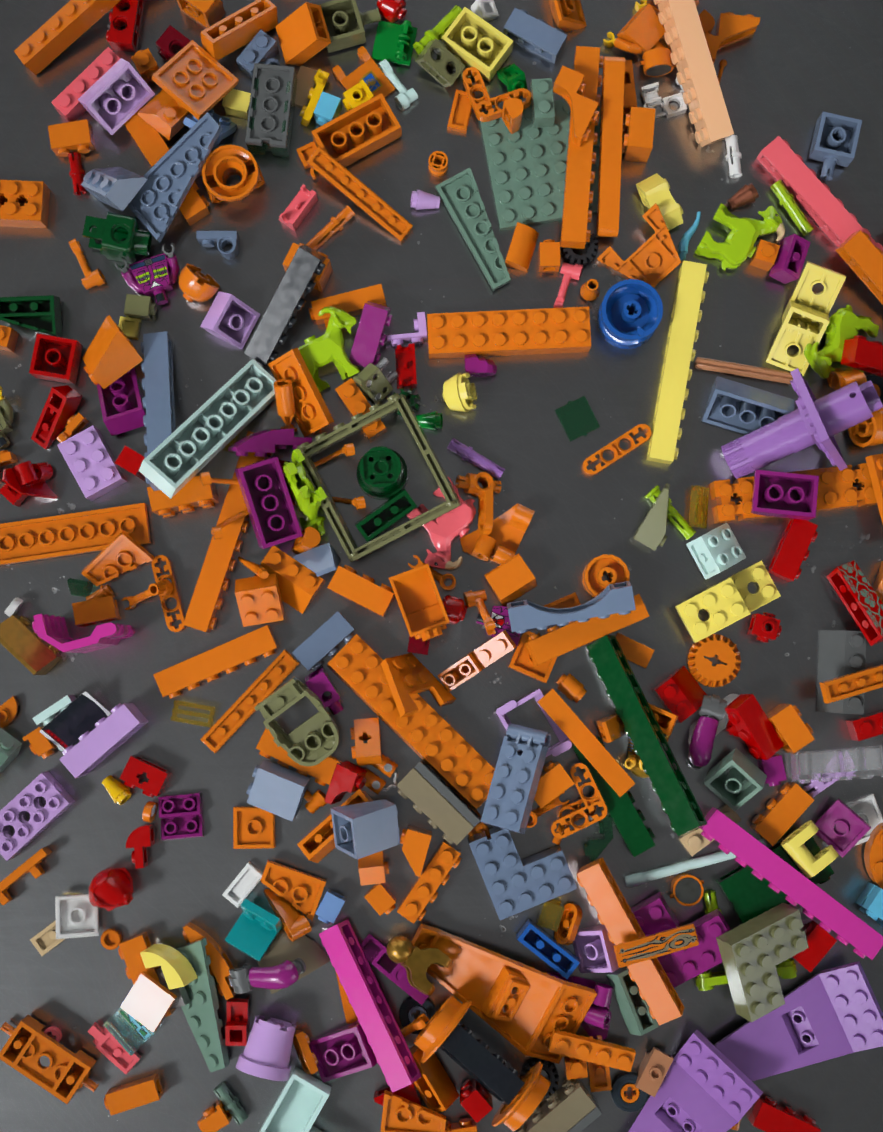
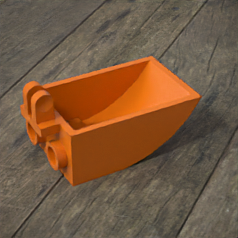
(420, 602)

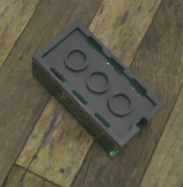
(271, 109)

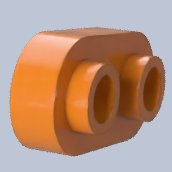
(569, 924)

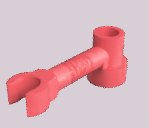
(570, 272)

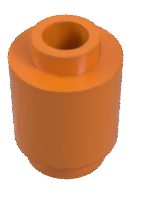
(571, 687)

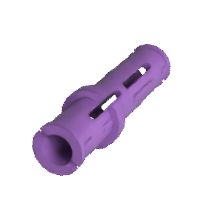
(467, 453)

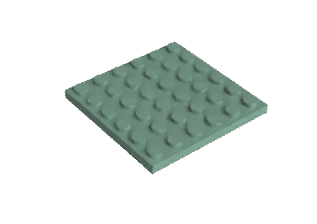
(530, 168)

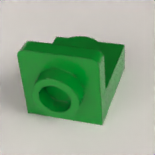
(512, 77)

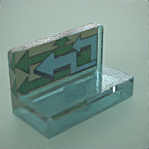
(127, 1031)

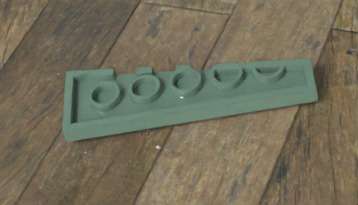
(469, 214)

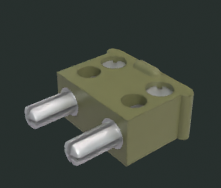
(374, 383)

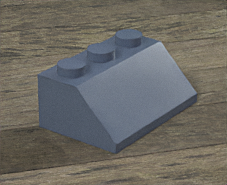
(113, 185)

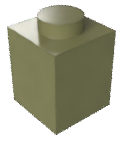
(140, 307)

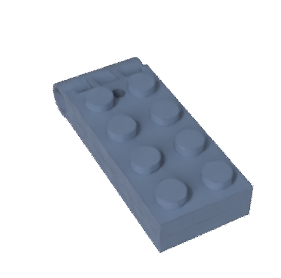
(516, 778)

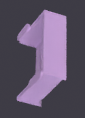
(558, 748)

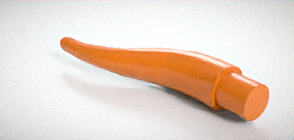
(259, 570)

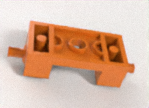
(66, 1069)

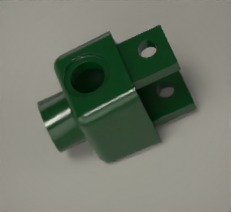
(113, 232)

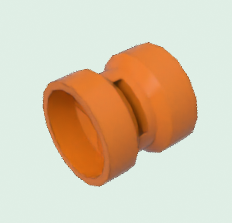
(439, 168)

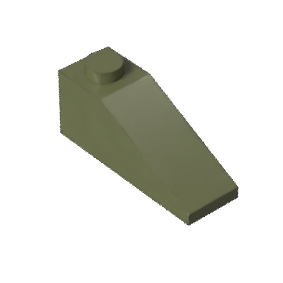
(654, 525)

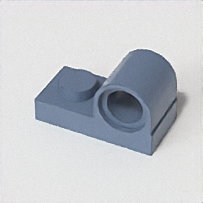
(221, 239)

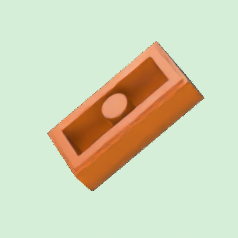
(512, 114)
(308, 541)

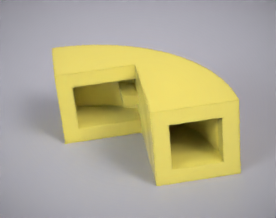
(175, 966)

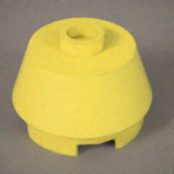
(459, 393)

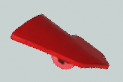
(30, 479)

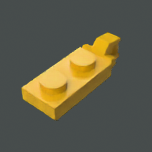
(314, 94)

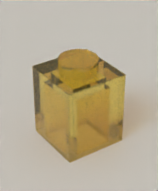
(550, 914)

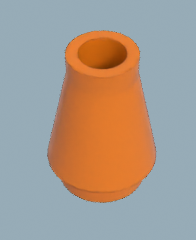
(588, 293)

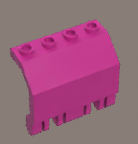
(56, 633)

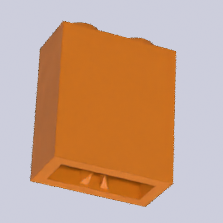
(303, 34)

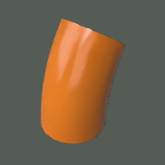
(868, 432)

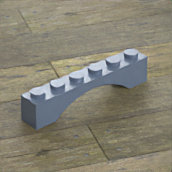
(612, 600)

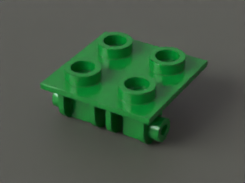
(394, 42)

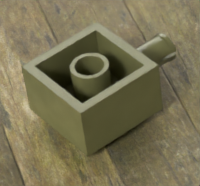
(346, 23)

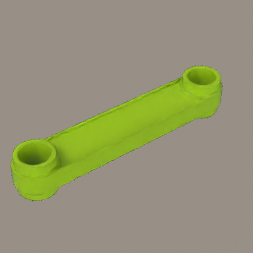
(707, 979)

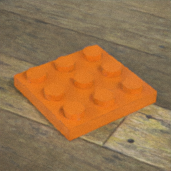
(195, 79)

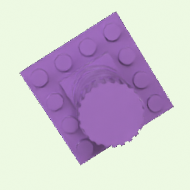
(810, 424)

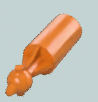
(285, 402)

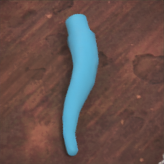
(684, 242)

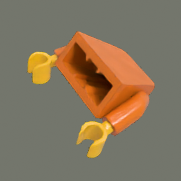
(640, 32)

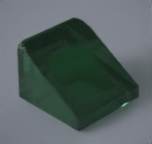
(79, 587)

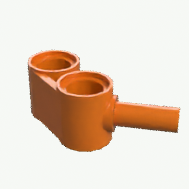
(572, 805)

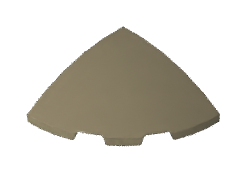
(284, 949)

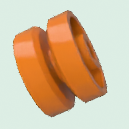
(603, 564)

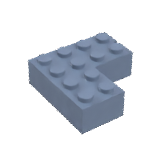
(517, 882)

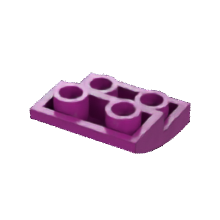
(181, 816)

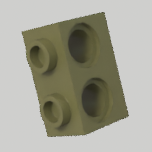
(437, 67)

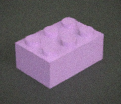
(92, 463)

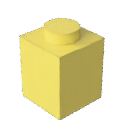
(237, 103)

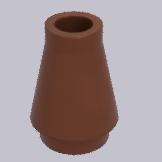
(744, 196)

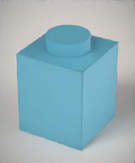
(327, 108)

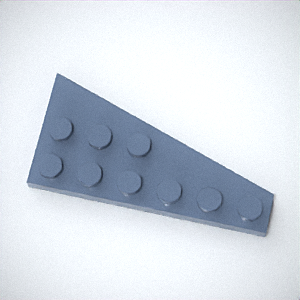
(173, 177)

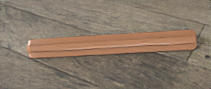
(743, 370)

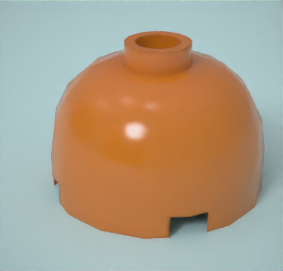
(197, 285)

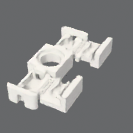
(654, 101)

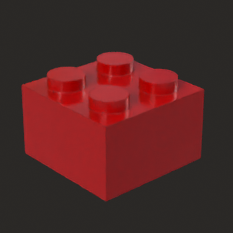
(56, 359)

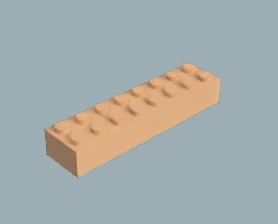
(695, 70)

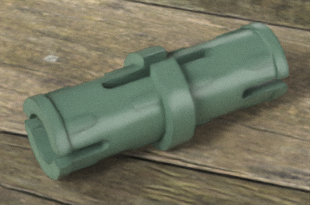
(230, 1103)

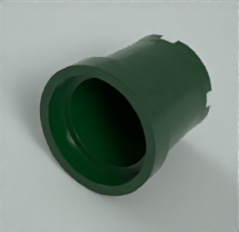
(381, 486)

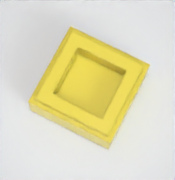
(130, 327)

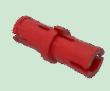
(76, 173)

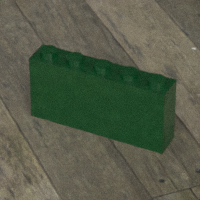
(752, 896)

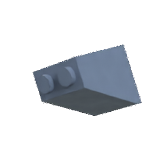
(365, 827)

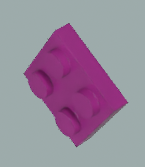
(841, 827)

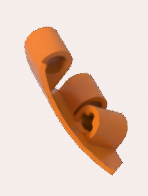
(503, 540)

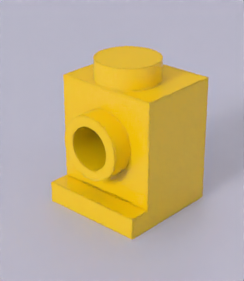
(348, 96)

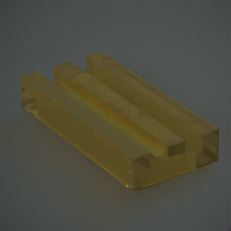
(699, 507)
(175, 710)

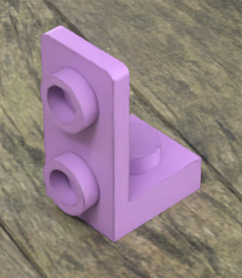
(417, 338)

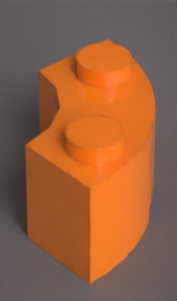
(373, 869)

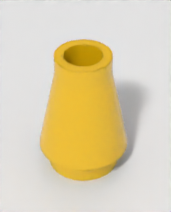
(118, 791)

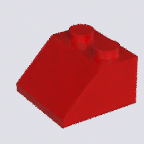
(680, 694)

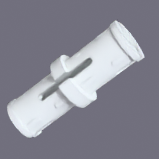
(733, 156)

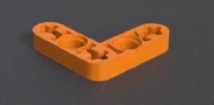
(485, 101)
(589, 803)

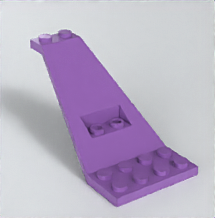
(835, 1013)
(698, 1093)

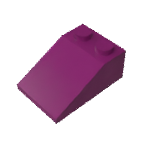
(122, 404)
(342, 1052)

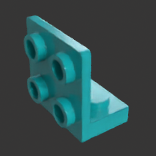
(254, 930)

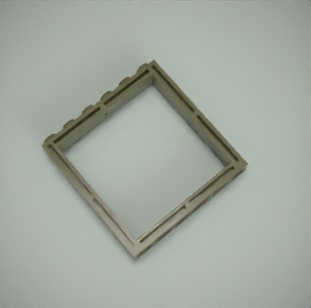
(359, 422)

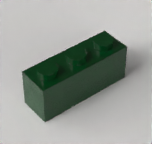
(385, 515)

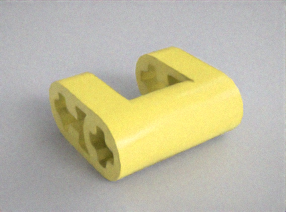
(803, 858)

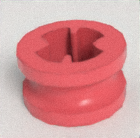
(55, 1032)

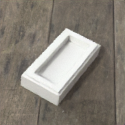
(243, 884)

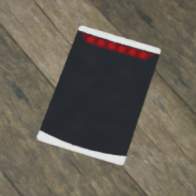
(74, 721)

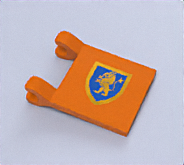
(369, 72)

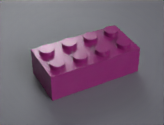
(268, 502)

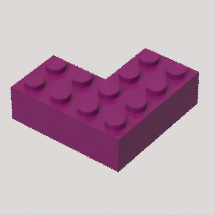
(656, 916)

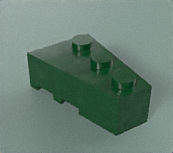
(33, 312)

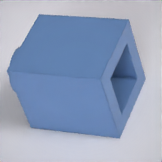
(330, 906)

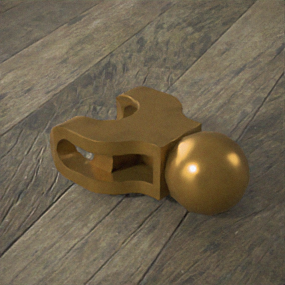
(416, 961)

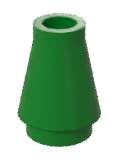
(431, 420)

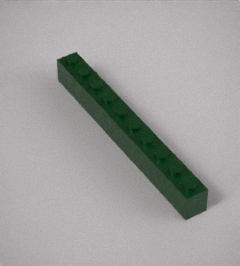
(646, 736)

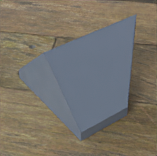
(320, 559)

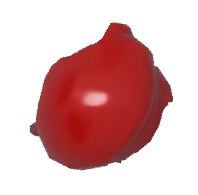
(111, 888)

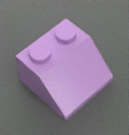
(230, 319)
(595, 950)

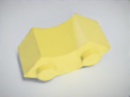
(656, 190)

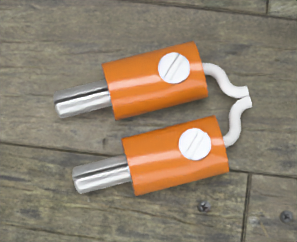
(377, 784)

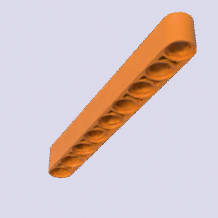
(610, 146)

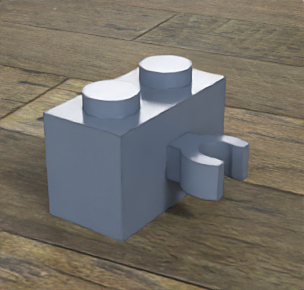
(260, 50)

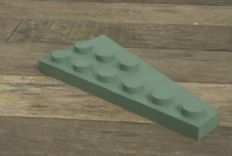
(203, 1007)

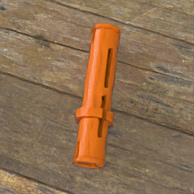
(336, 223)

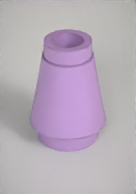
(424, 200)

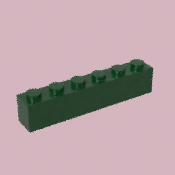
(622, 811)

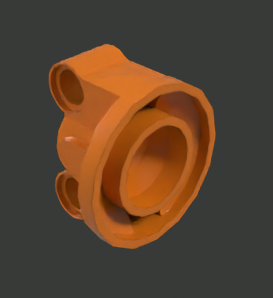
(230, 161)

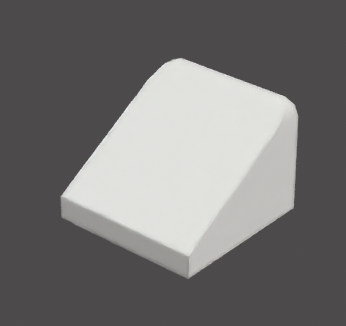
(485, 9)

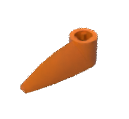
(293, 922)

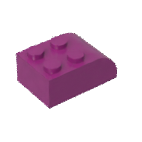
(785, 495)

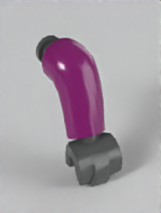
(705, 731)
(272, 977)

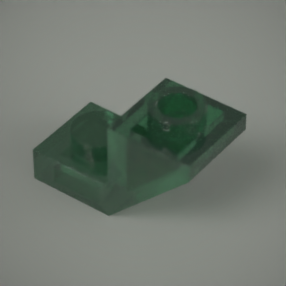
(596, 845)

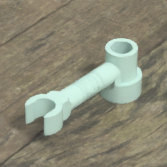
(405, 96)

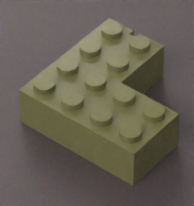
(752, 956)

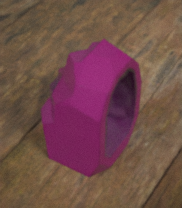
(479, 366)

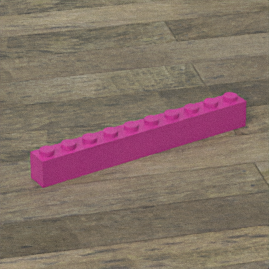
(792, 883)

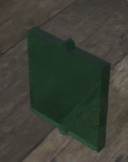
(577, 418)

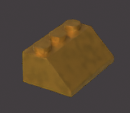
(26, 646)

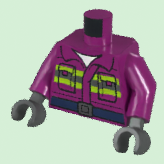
(152, 275)

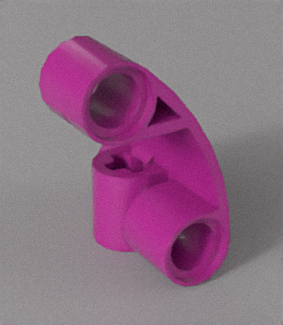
(598, 1016)

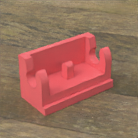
(299, 208)

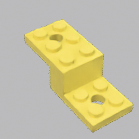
(805, 316)
(727, 601)

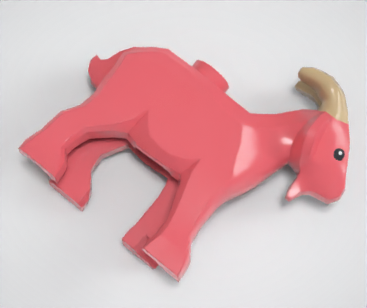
(446, 529)

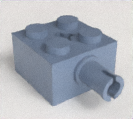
(834, 142)

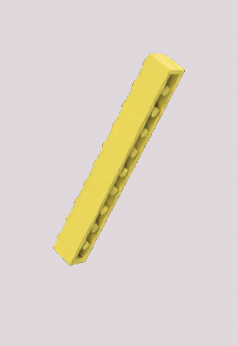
(676, 362)

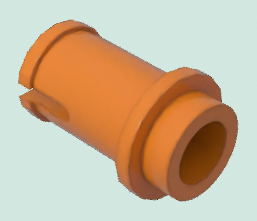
(105, 590)

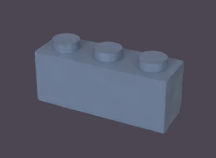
(535, 35)
(324, 642)

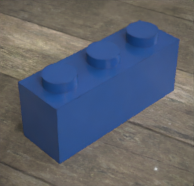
(547, 949)

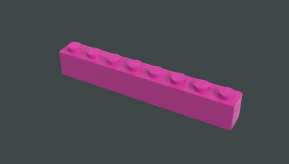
(370, 1006)

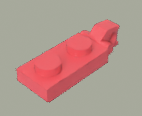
(112, 1049)

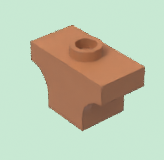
(653, 1071)

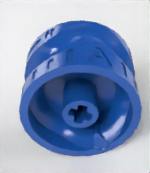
(629, 314)

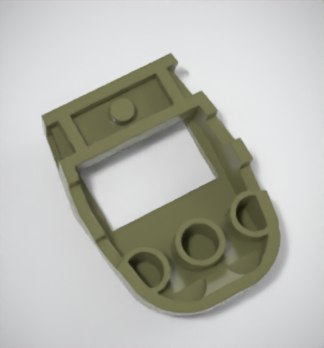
(312, 739)

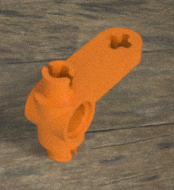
(485, 496)

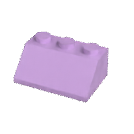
(116, 96)

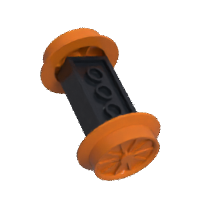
(517, 1096)

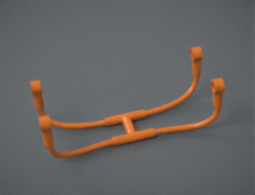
(206, 479)

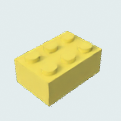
(478, 43)

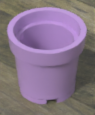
(268, 1049)

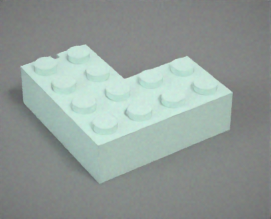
(297, 1104)

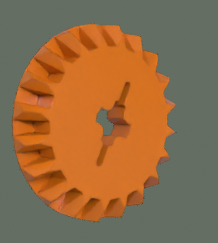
(702, 668)

